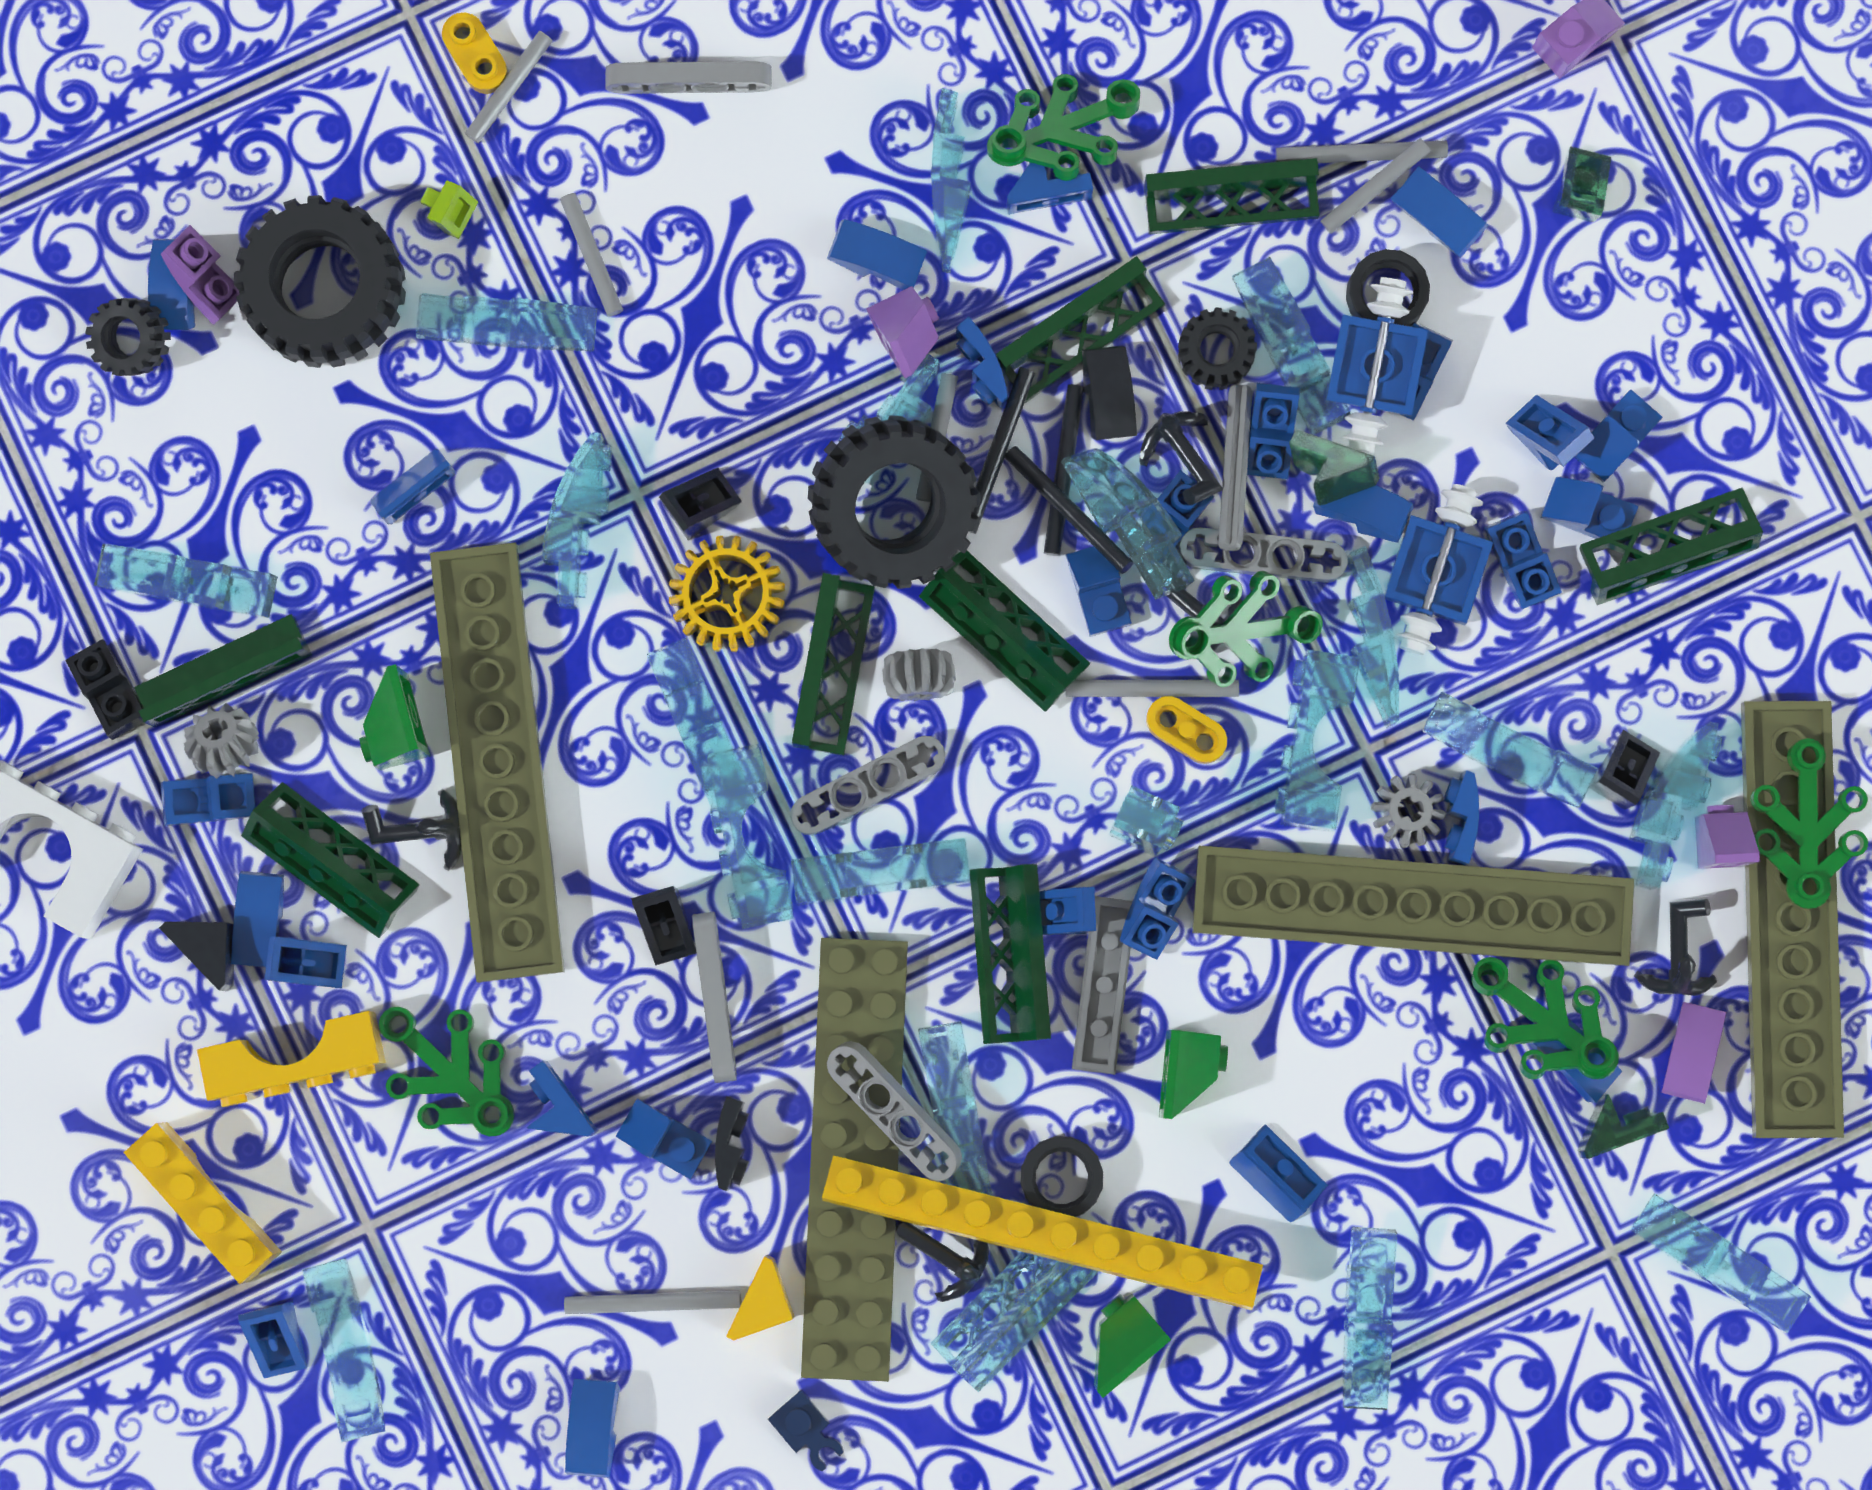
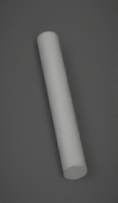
(508, 87)
(1375, 185)
(591, 254)
(939, 422)

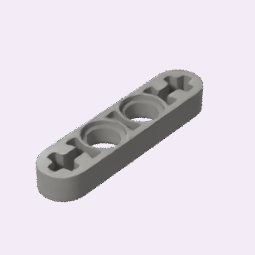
(688, 77)
(1263, 550)
(865, 780)
(714, 997)
(888, 1116)

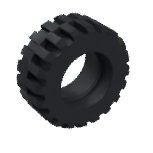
(285, 239)
(938, 534)

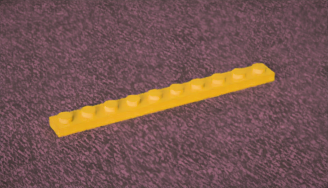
(1042, 1232)

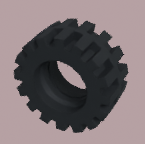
(105, 338)

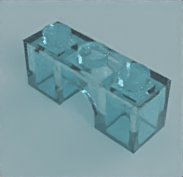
(1146, 822)

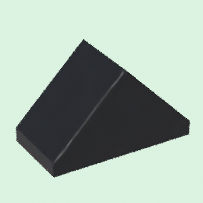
(700, 502)
(1625, 771)
(664, 925)
(207, 947)

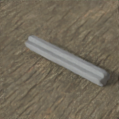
(1235, 467)

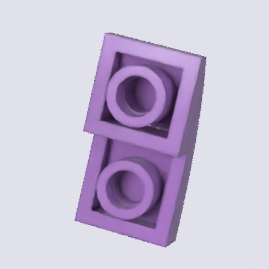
(195, 270)
(1694, 1052)

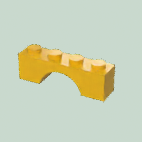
(237, 1069)
(190, 1192)

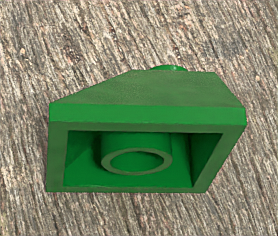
(393, 723)
(1189, 1068)
(1124, 1342)

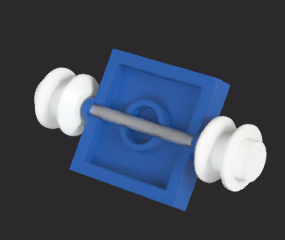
(1377, 364)
(1438, 569)

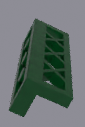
(1228, 180)
(1072, 315)
(1676, 560)
(1000, 634)
(816, 664)
(221, 671)
(323, 864)
(1024, 959)

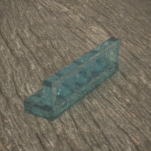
(1020, 1315)

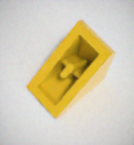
(764, 1303)

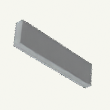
(1102, 990)

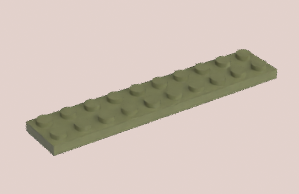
(497, 763)
(1413, 905)
(1791, 947)
(849, 1248)

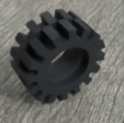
(1221, 323)

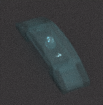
(1509, 751)
(346, 1350)

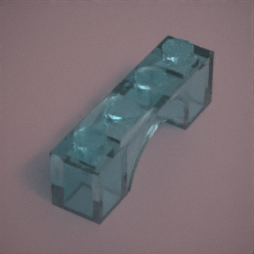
(1310, 795)
(880, 871)
(760, 890)

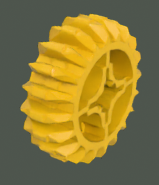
(708, 601)

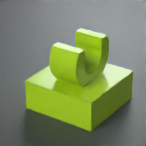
(449, 208)

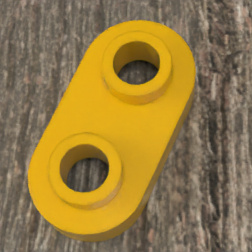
(474, 51)
(1188, 727)

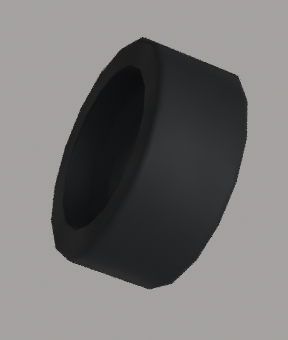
(1389, 259)
(1075, 1147)

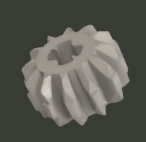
(919, 674)
(221, 740)
(1411, 796)

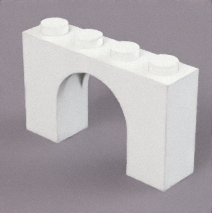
(98, 855)

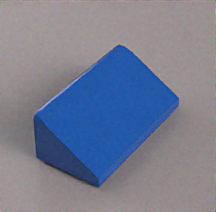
(412, 487)
(1278, 1174)

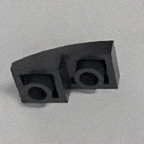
(1110, 392)
(106, 688)
(728, 1157)

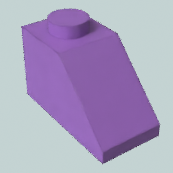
(1576, 35)
(905, 328)
(1725, 838)

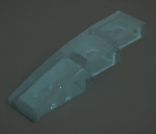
(949, 194)
(506, 322)
(1289, 343)
(185, 580)
(1378, 650)
(690, 705)
(955, 1102)
(1720, 1263)

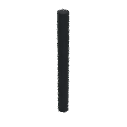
(1002, 438)
(1066, 448)
(1068, 509)

